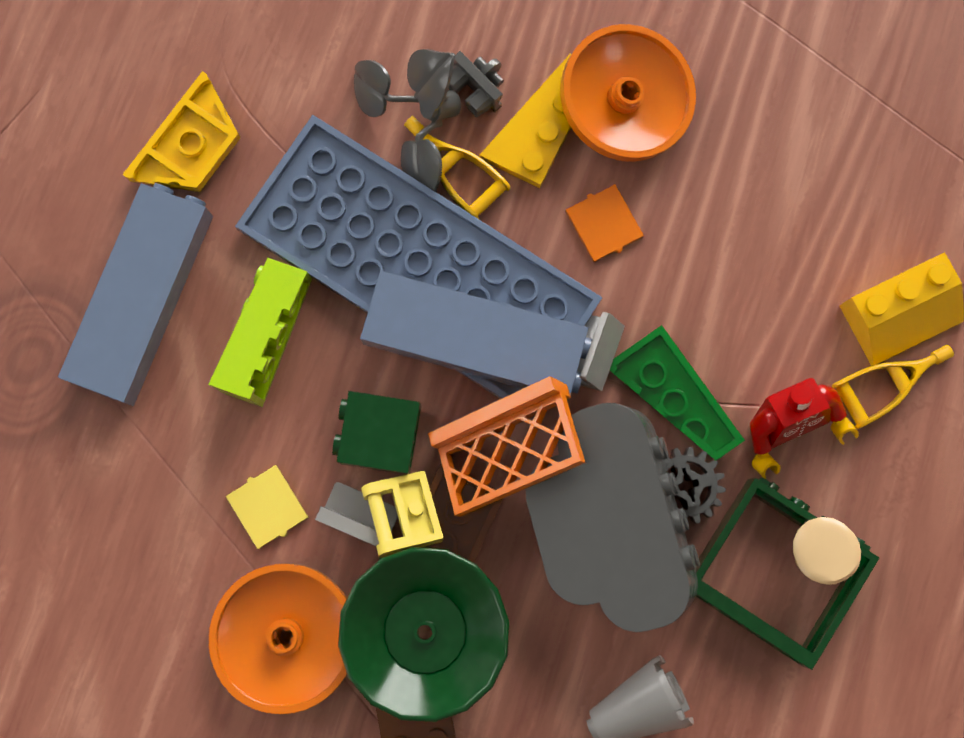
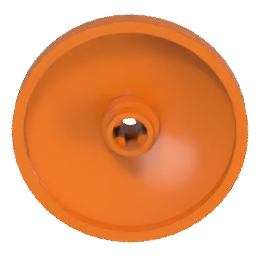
(628, 92)
(248, 642)

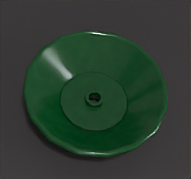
(413, 674)

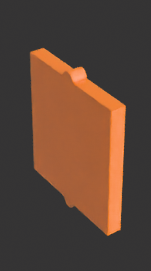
(604, 223)

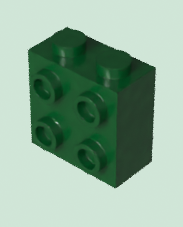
(377, 432)

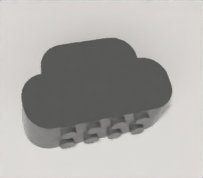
(614, 523)

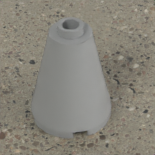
(641, 706)

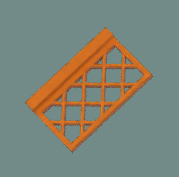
(504, 416)

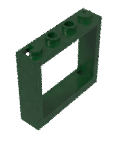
(835, 610)

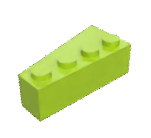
(261, 332)

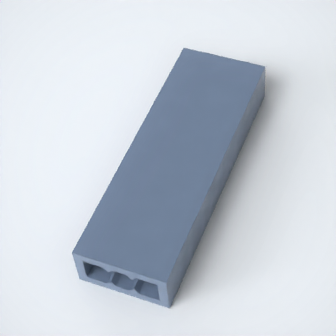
(137, 293)
(473, 334)

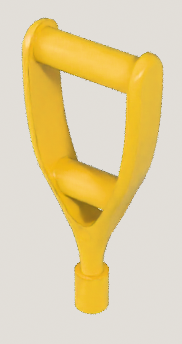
(450, 159)
(899, 377)

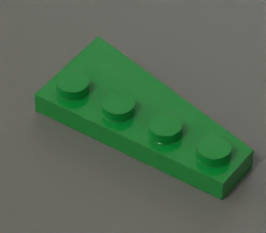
(673, 388)

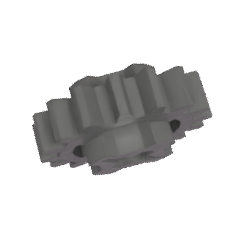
(709, 478)

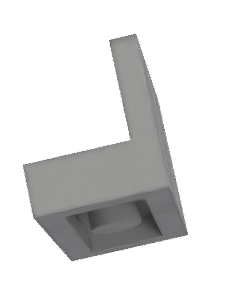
(605, 337)
(351, 513)

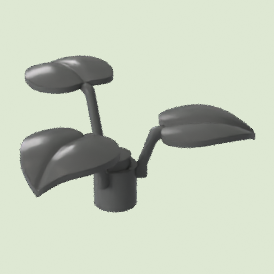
(430, 77)

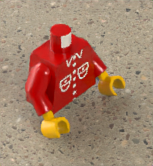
(793, 414)

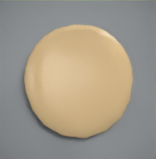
(826, 550)

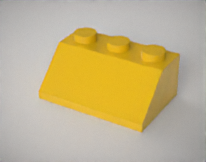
(906, 309)

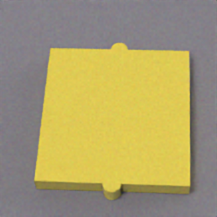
(267, 507)

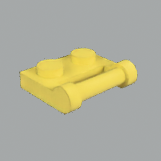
(413, 508)

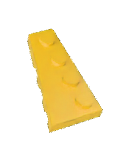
(533, 135)

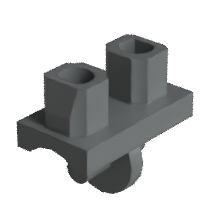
(482, 79)

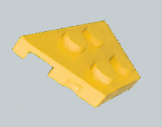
(188, 142)

